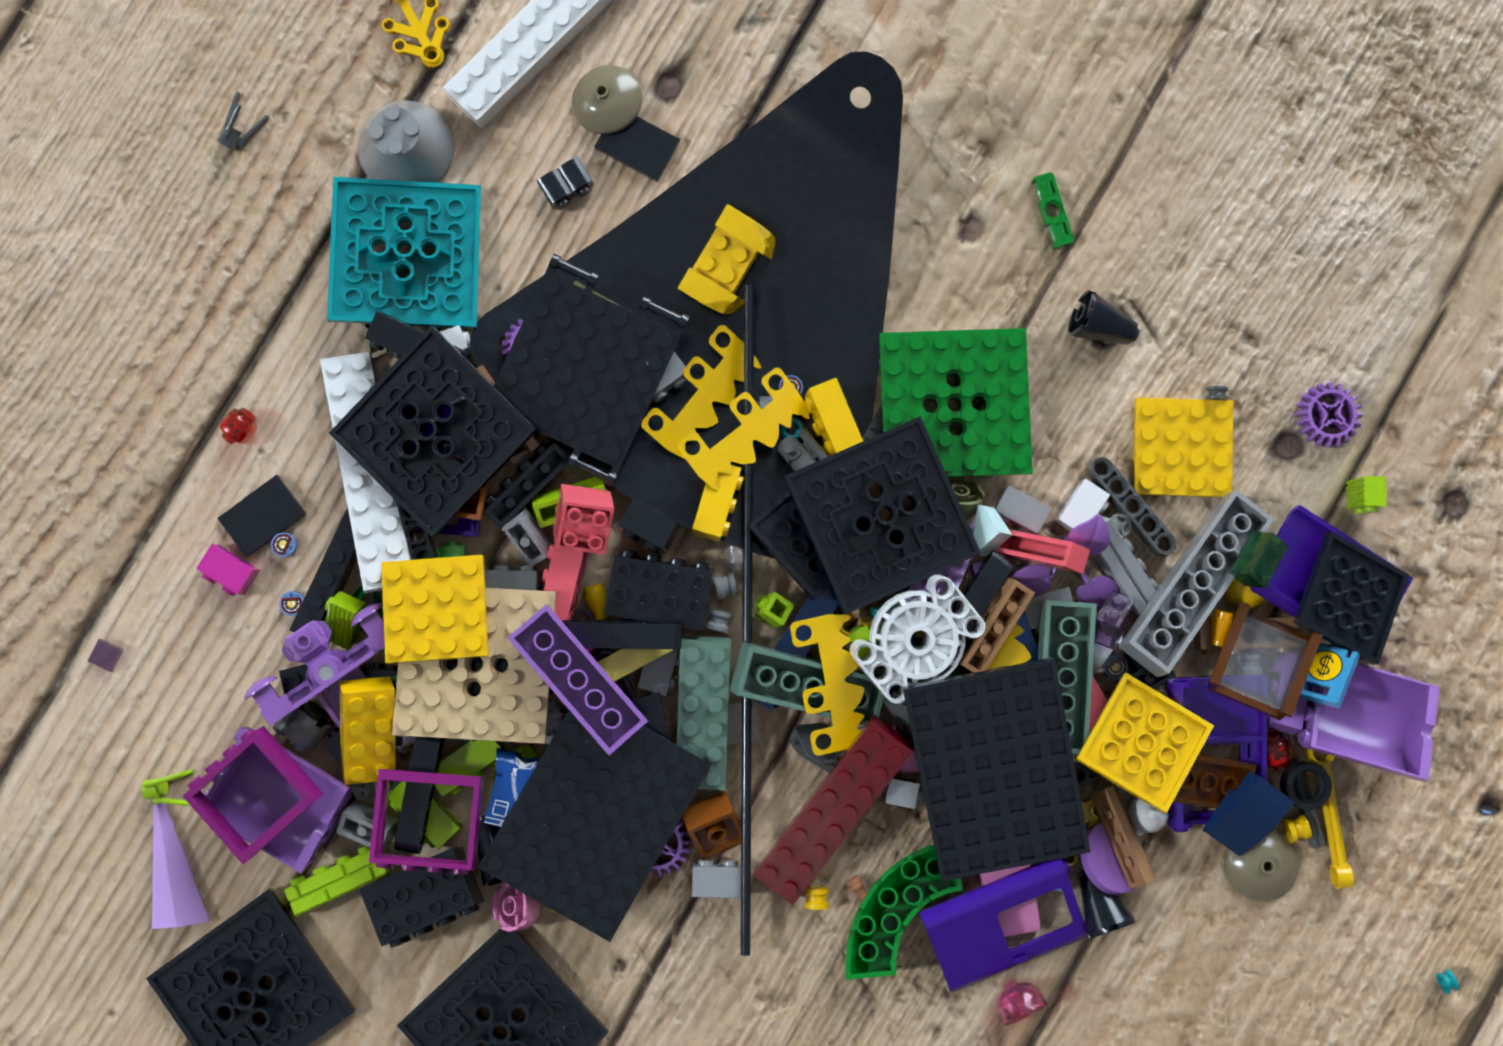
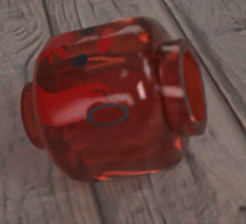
(238, 426)
(1278, 751)

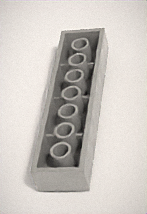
(1193, 585)

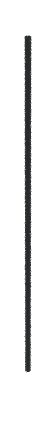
(747, 636)

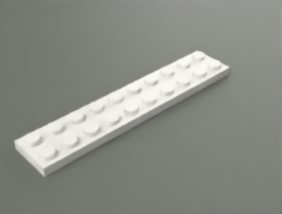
(371, 508)

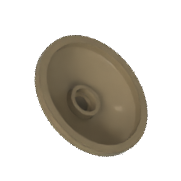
(609, 111)
(1248, 874)

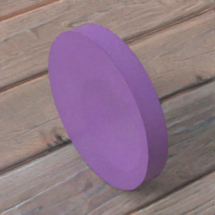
(1102, 863)

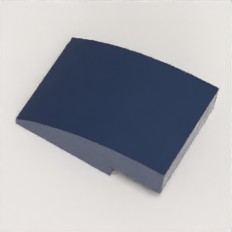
(1247, 814)

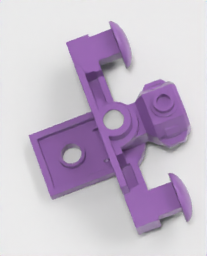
(324, 665)

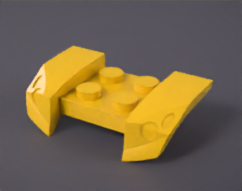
(727, 261)

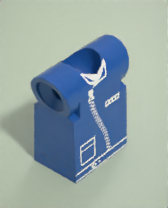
(510, 779)

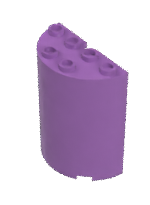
(1380, 723)
(256, 795)

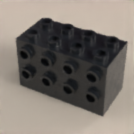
(659, 589)
(419, 899)

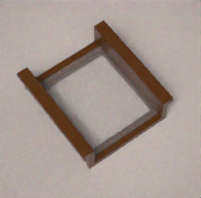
(1263, 664)

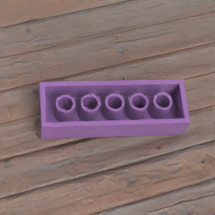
(577, 679)

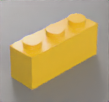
(715, 506)

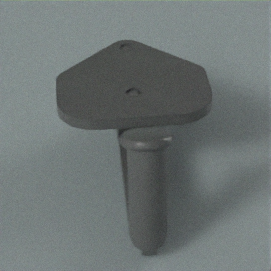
(802, 745)

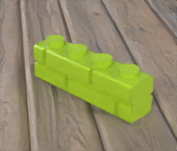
(333, 881)

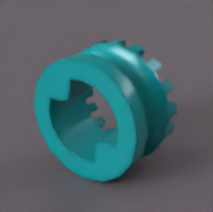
(798, 424)
(1447, 981)

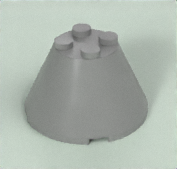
(406, 143)

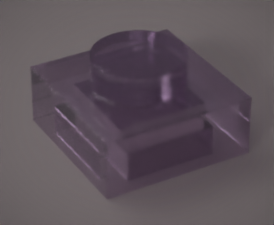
(105, 655)

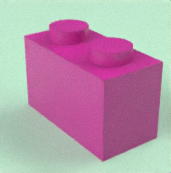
(228, 570)

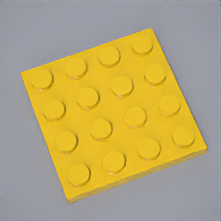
(1183, 447)
(434, 609)
(1144, 742)

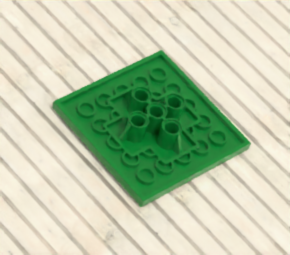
(988, 368)

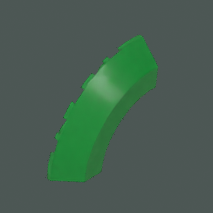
(889, 909)

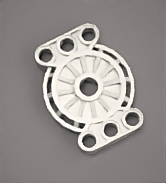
(941, 632)

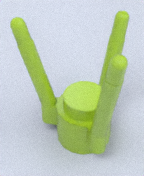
(158, 787)

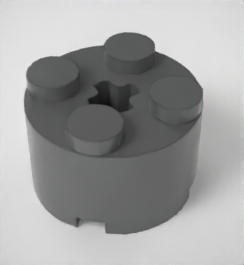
(305, 726)

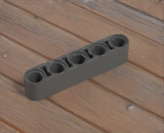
(1142, 511)

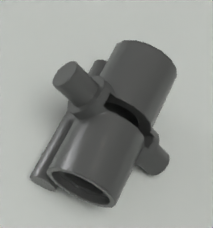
(799, 454)

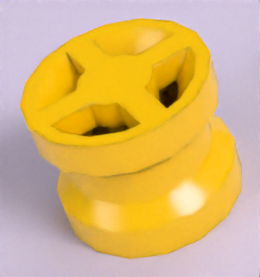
(1297, 828)
(816, 898)

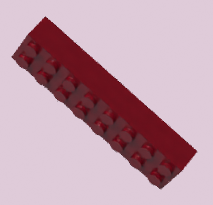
(833, 809)

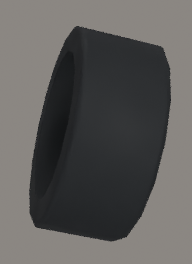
(1324, 787)

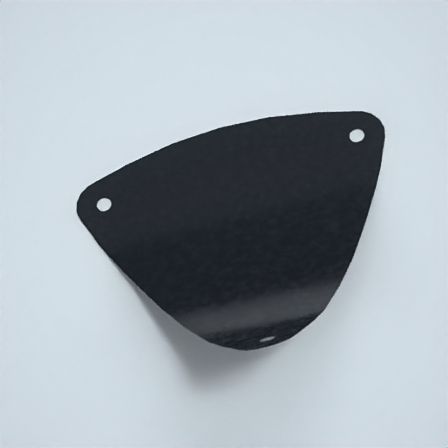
(827, 193)

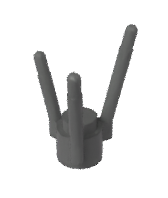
(229, 136)

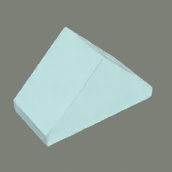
(989, 530)

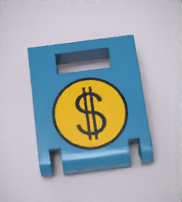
(1333, 671)

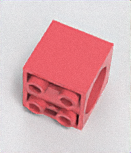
(583, 519)

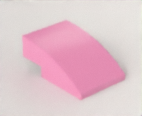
(1017, 919)

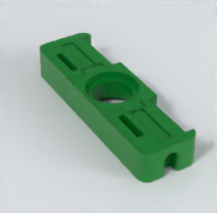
(1049, 195)

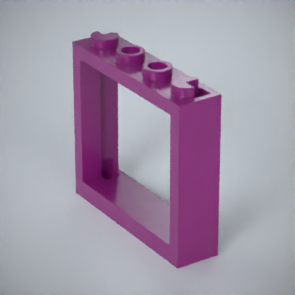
(283, 763)
(411, 862)

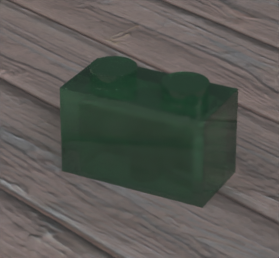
(1258, 559)

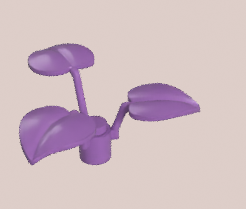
(1091, 535)

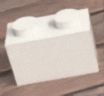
(1083, 505)

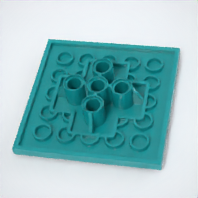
(439, 287)

